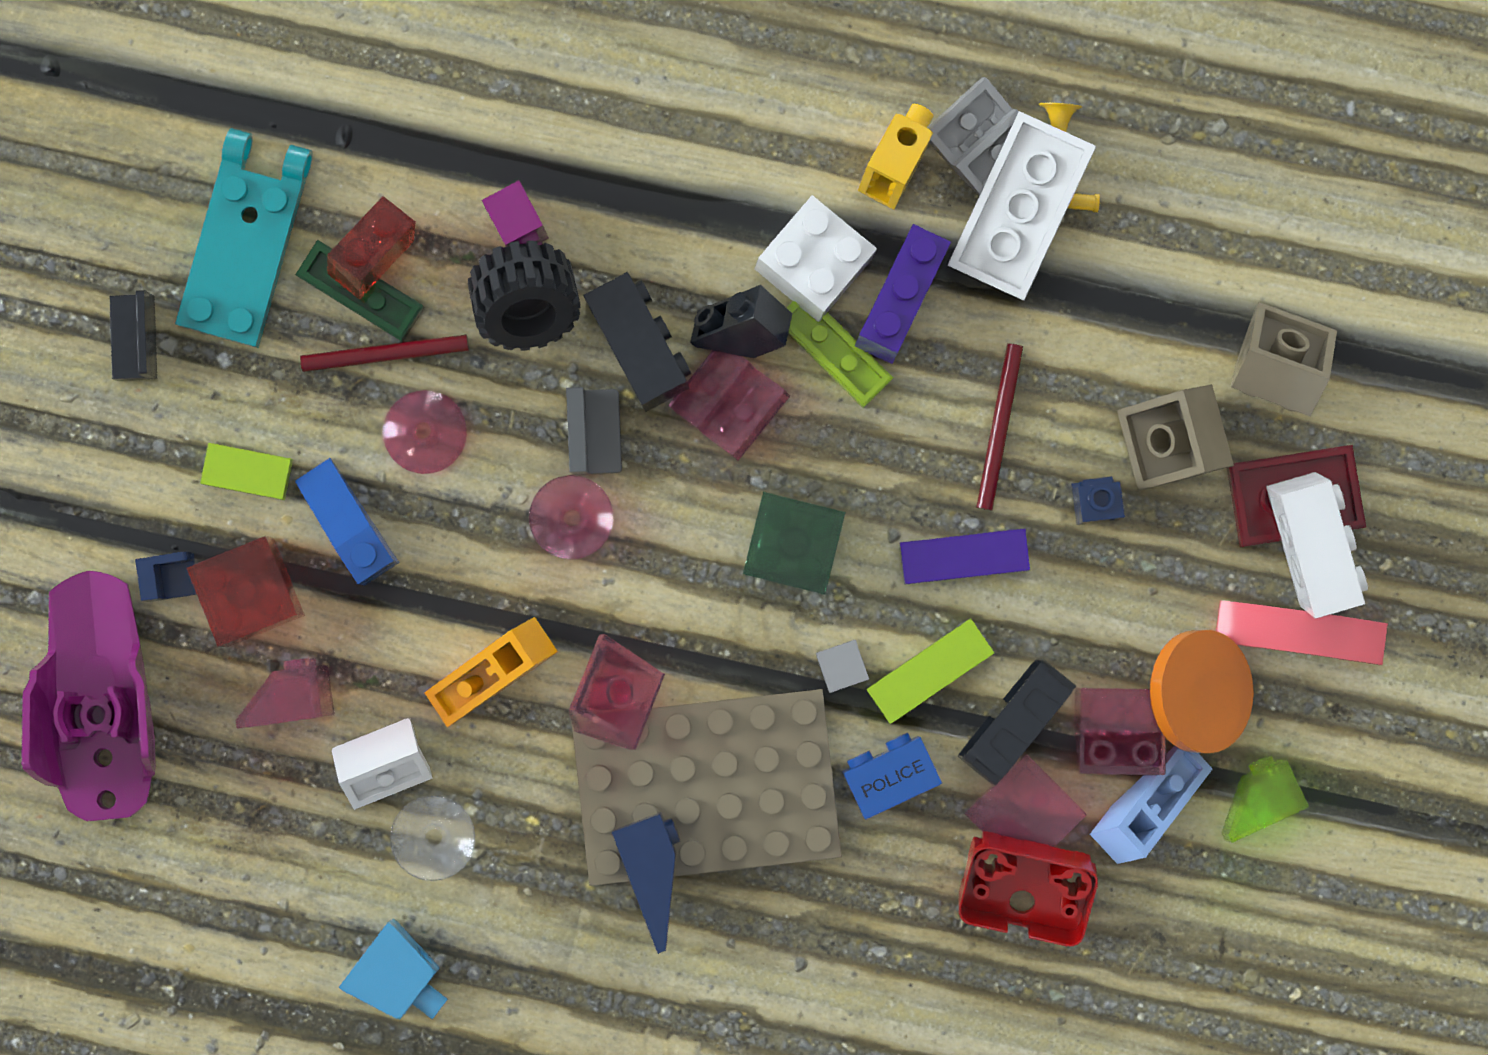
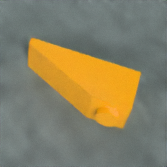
(491, 671)

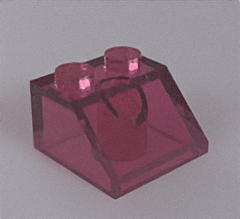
(290, 695)

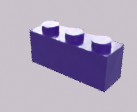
(902, 293)

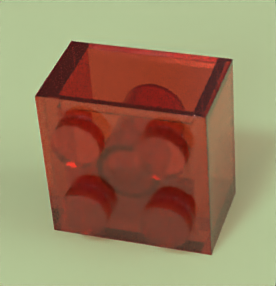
(245, 591)

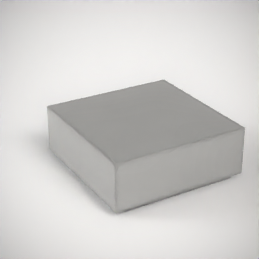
(842, 666)

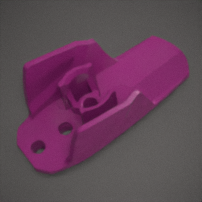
(90, 699)

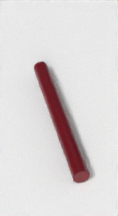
(384, 353)
(999, 427)

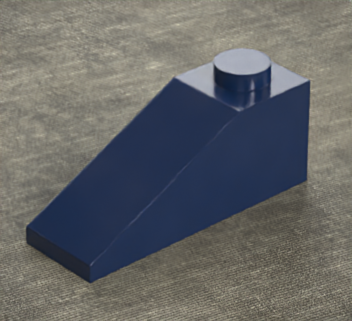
(650, 865)

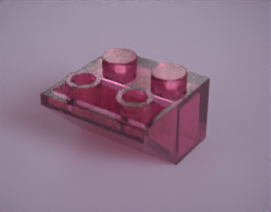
(1117, 732)

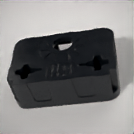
(1029, 709)

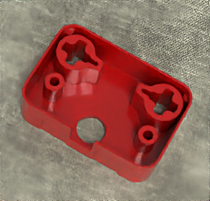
(1059, 906)

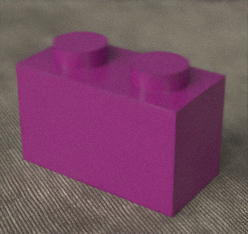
(515, 215)

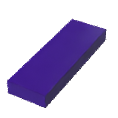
(964, 556)

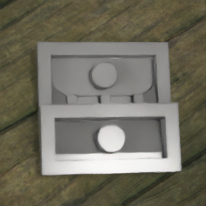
(973, 132)

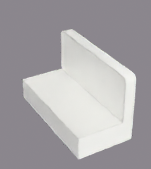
(380, 764)

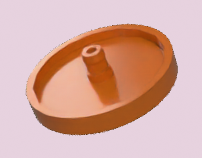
(1201, 691)

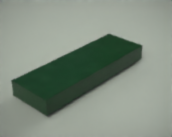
(380, 305)

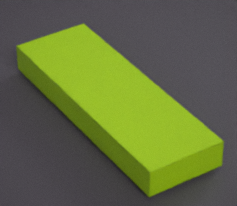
(836, 353)
(930, 671)

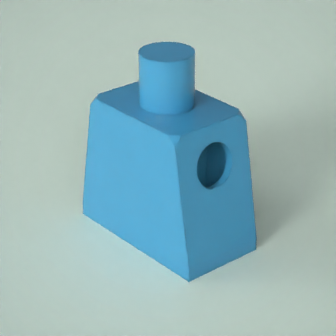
(395, 975)

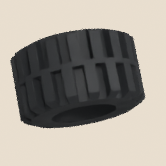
(524, 295)

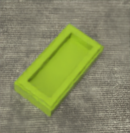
(246, 471)

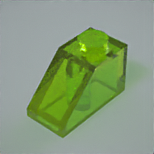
(1263, 799)

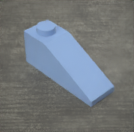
(1149, 807)

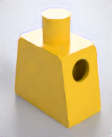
(897, 156)

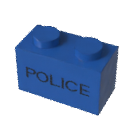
(891, 776)

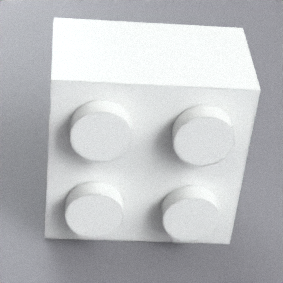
(815, 258)

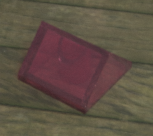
(615, 695)

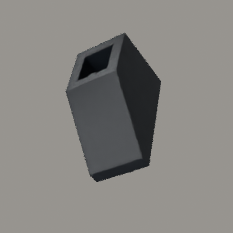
(743, 324)

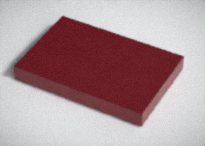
(1252, 503)

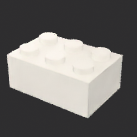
(1317, 544)

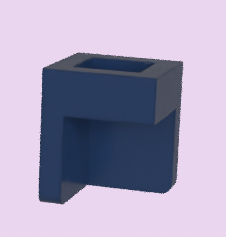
(165, 576)

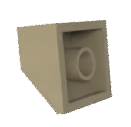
(1285, 359)
(1175, 437)

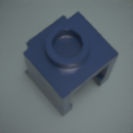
(1097, 500)

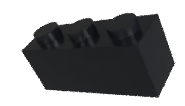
(638, 340)

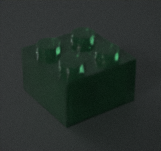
(793, 543)

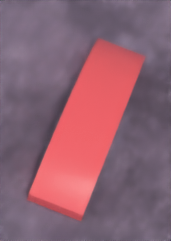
(1301, 633)

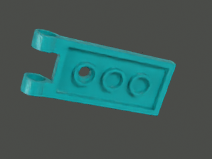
(239, 260)

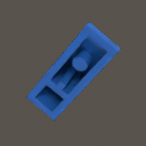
(346, 523)

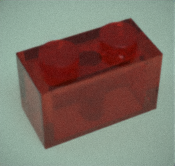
(371, 247)

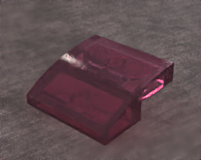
(729, 402)
(1026, 806)

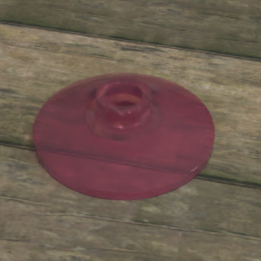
(440, 447)
(552, 504)

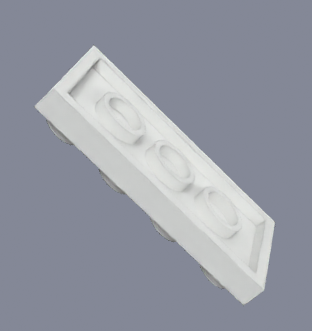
(1021, 205)

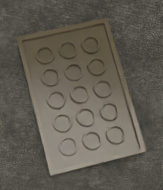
(733, 774)

